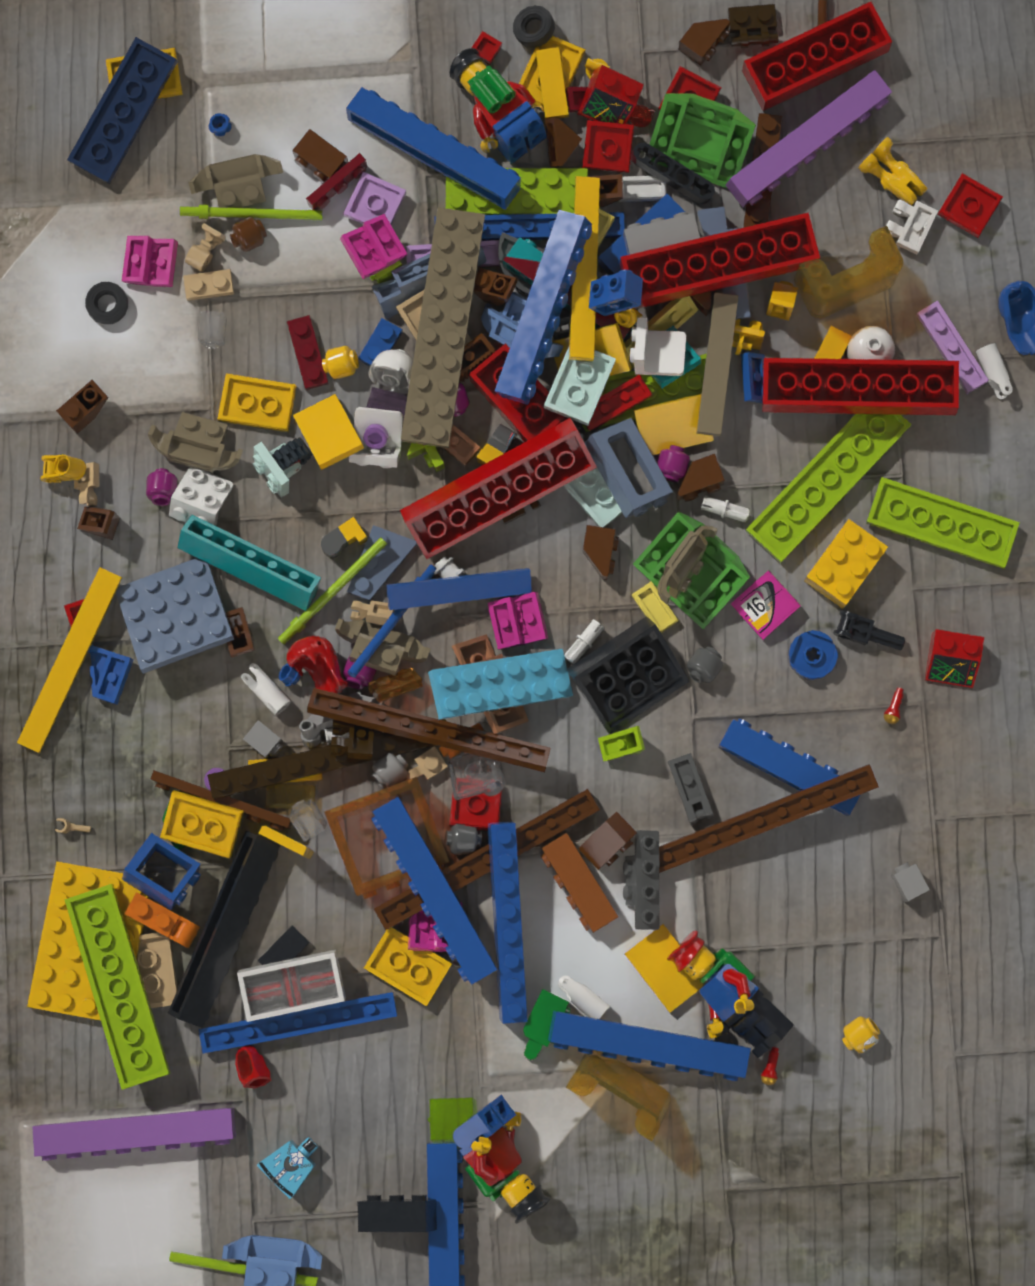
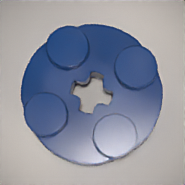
(825, 649)

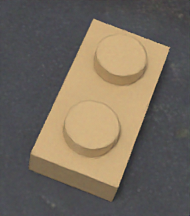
(208, 285)

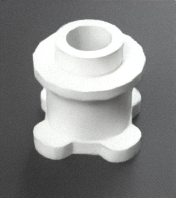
(447, 568)

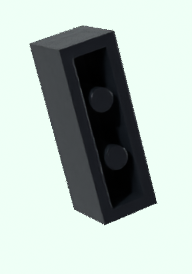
(397, 1214)

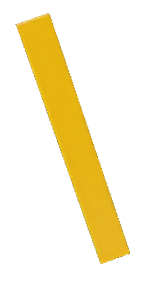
(581, 317)
(69, 660)

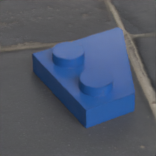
(108, 674)

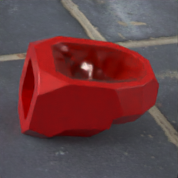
(251, 1068)

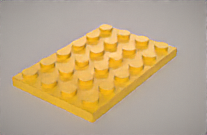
(59, 972)

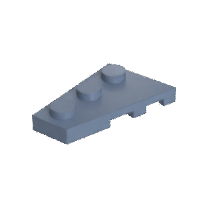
(380, 568)

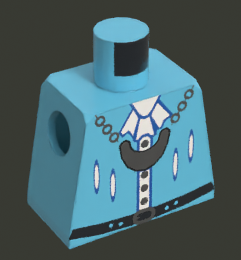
(289, 1165)

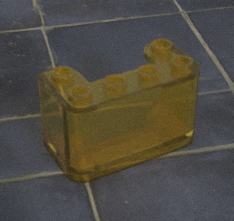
(830, 294)

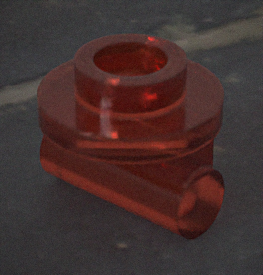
(641, 116)

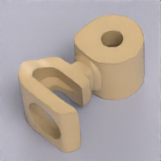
(200, 255)

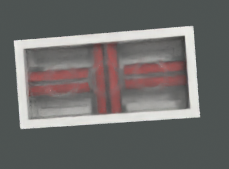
(291, 985)

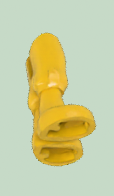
(901, 182)

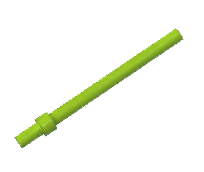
(205, 212)
(298, 624)
(229, 1266)

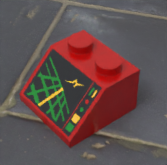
(610, 96)
(954, 658)

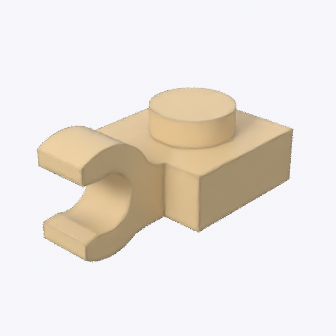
(87, 483)
(375, 612)
(428, 764)

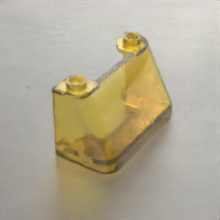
(627, 1084)

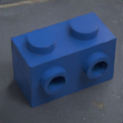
(615, 293)

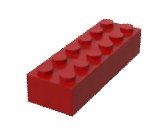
(816, 56)

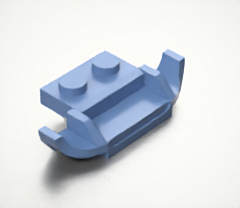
(503, 324)
(272, 1259)

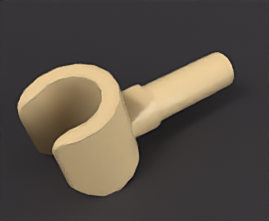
(71, 827)

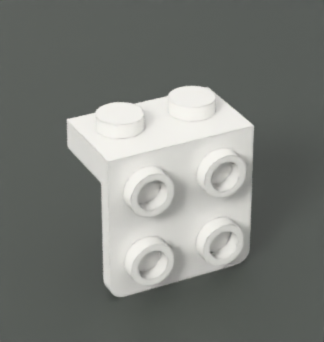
(657, 350)
(389, 454)
(200, 496)

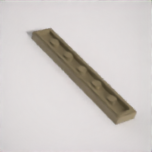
(717, 364)

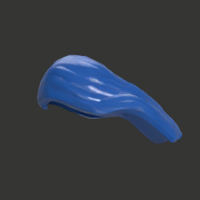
(1018, 311)

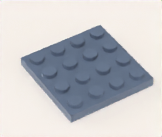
(174, 614)

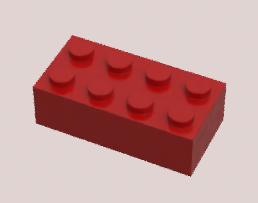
(524, 419)

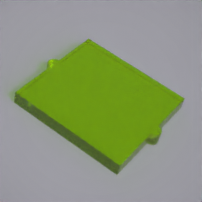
(448, 1115)

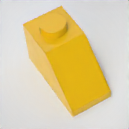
(782, 300)

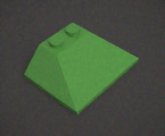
(703, 136)
(712, 587)

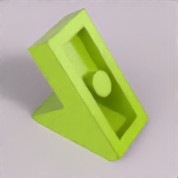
(431, 457)
(621, 744)

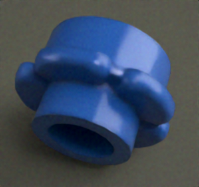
(224, 120)
(289, 675)

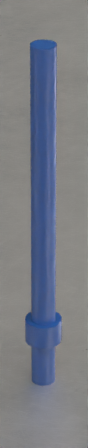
(385, 630)

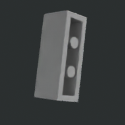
(660, 233)

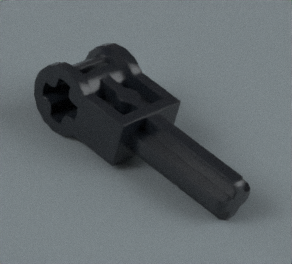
(861, 630)

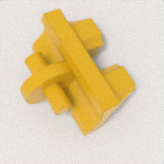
(747, 337)

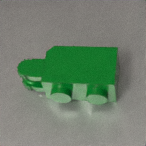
(539, 1022)

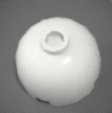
(871, 343)
(392, 370)

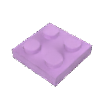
(373, 198)

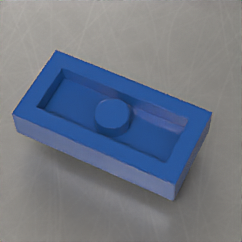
(382, 339)
(752, 376)

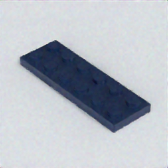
(122, 110)

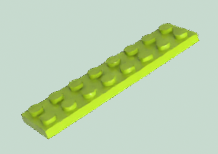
(825, 481)
(117, 986)

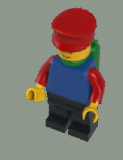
(731, 995)

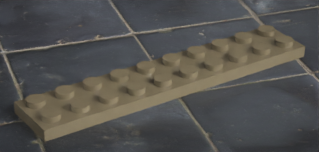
(443, 328)

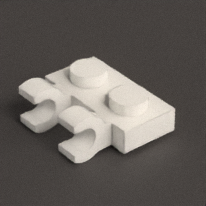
(916, 227)

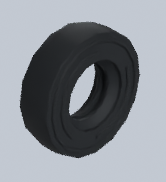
(543, 35)
(96, 293)

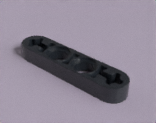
(670, 176)

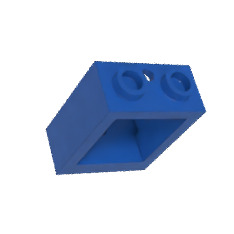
(164, 897)

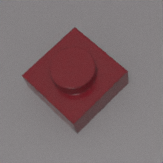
(574, 97)

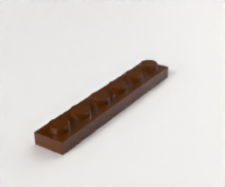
(766, 136)
(254, 813)

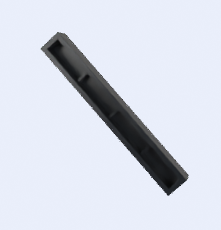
(224, 929)

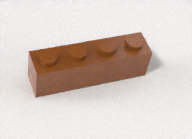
(579, 883)

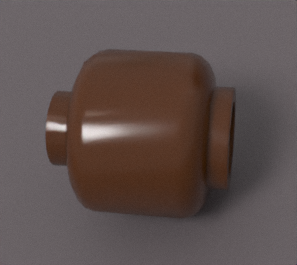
(248, 234)

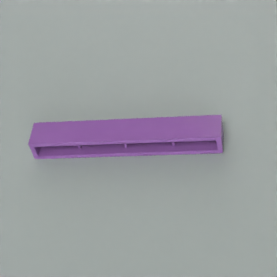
(808, 139)
(134, 1132)

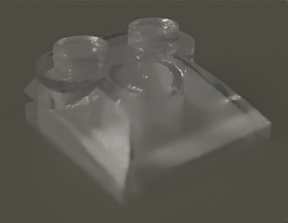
(475, 776)

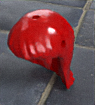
(320, 660)

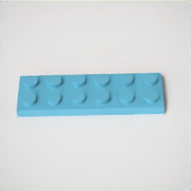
(500, 683)

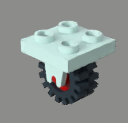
(281, 463)

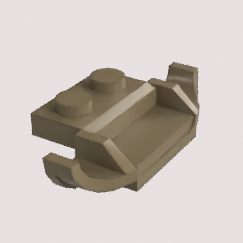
(236, 180)
(195, 444)
(685, 563)
(390, 652)

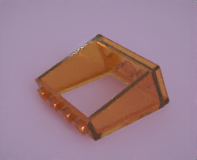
(368, 802)

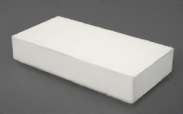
(642, 189)

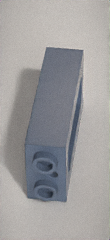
(615, 476)

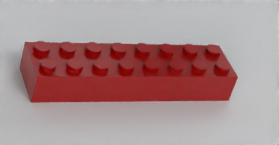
(723, 259)
(860, 386)
(498, 488)

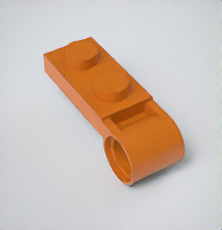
(162, 920)

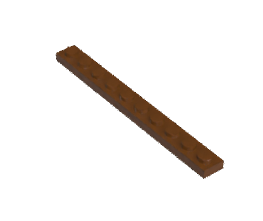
(428, 730)
(766, 817)
(478, 863)

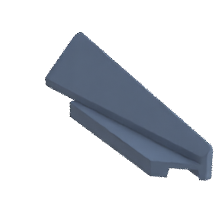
(714, 222)
(407, 282)

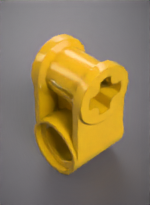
(62, 468)

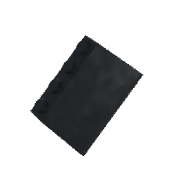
(628, 674)

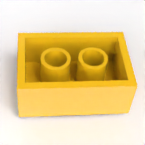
(845, 563)

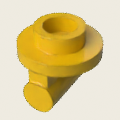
(593, 64)
(627, 317)

